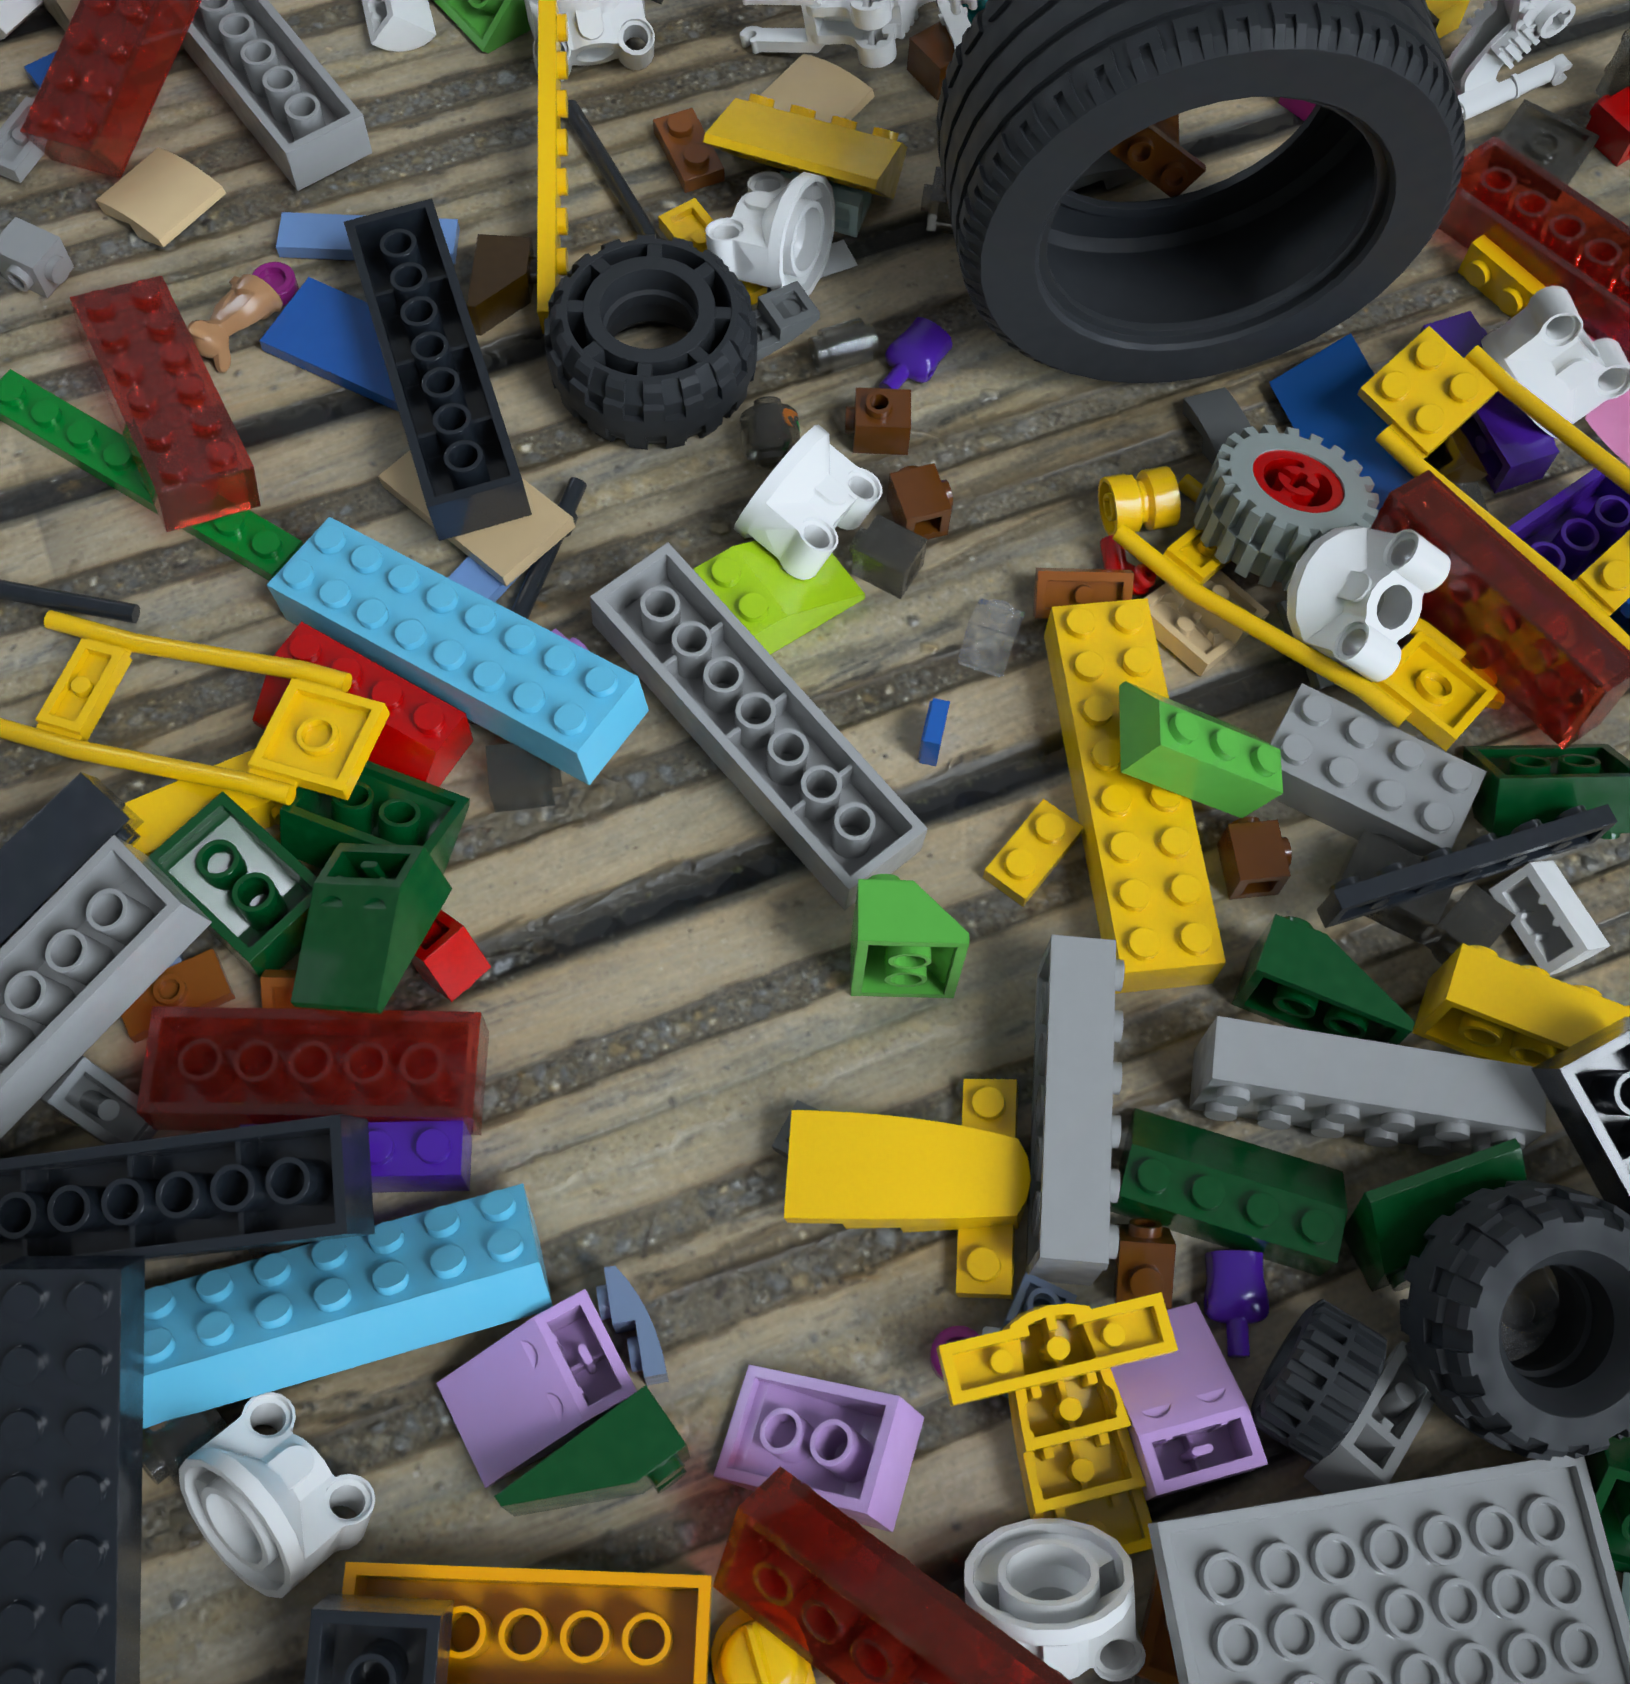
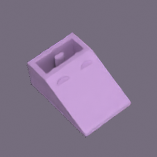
(536, 1388)
(1188, 1412)

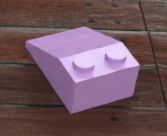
(832, 1436)

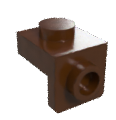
(1144, 1261)

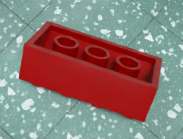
(422, 732)

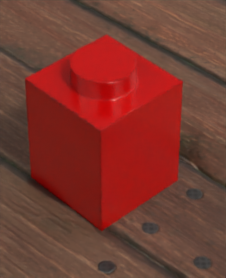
(1612, 123)
(449, 957)

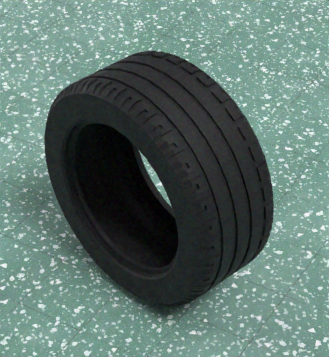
(1219, 270)

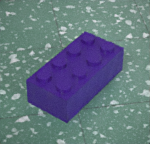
(1577, 523)

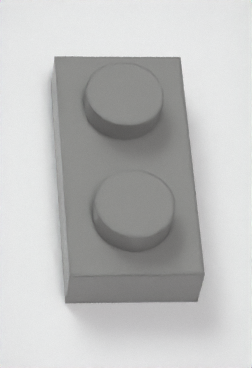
(17, 152)

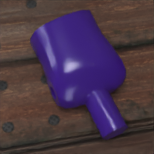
(916, 353)
(1236, 1295)

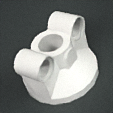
(600, 31)
(778, 231)
(1557, 358)
(806, 501)
(1362, 594)
(271, 1499)
(1059, 1594)

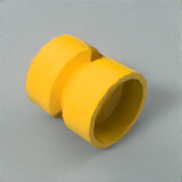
(1147, 500)

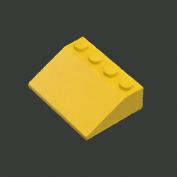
(808, 145)

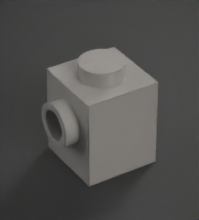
(33, 258)

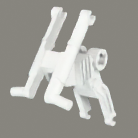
(864, 24)
(1500, 37)

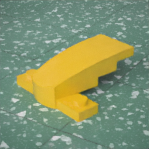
(920, 1178)
(1068, 1406)

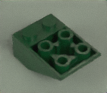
(366, 925)

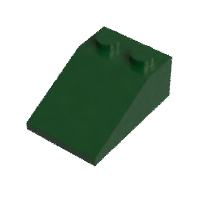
(241, 883)
(1315, 986)
(609, 1460)

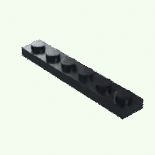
(1450, 869)

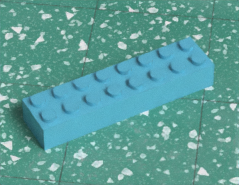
(462, 649)
(340, 1304)

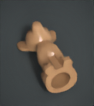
(242, 306)

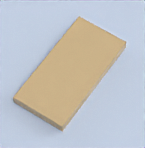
(499, 549)

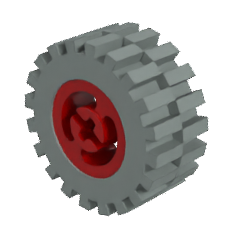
(1276, 497)

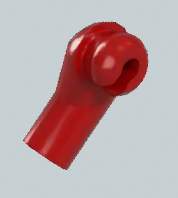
(1115, 558)

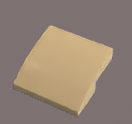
(819, 87)
(161, 197)
(1195, 633)

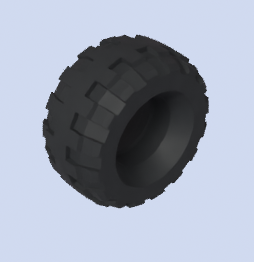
(657, 391)
(1578, 1381)

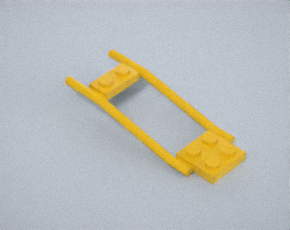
(1433, 392)
(1425, 689)
(312, 741)

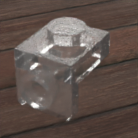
(990, 636)

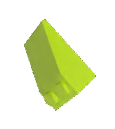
(770, 600)

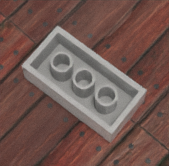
(1371, 775)

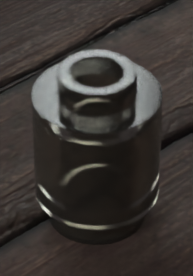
(843, 346)

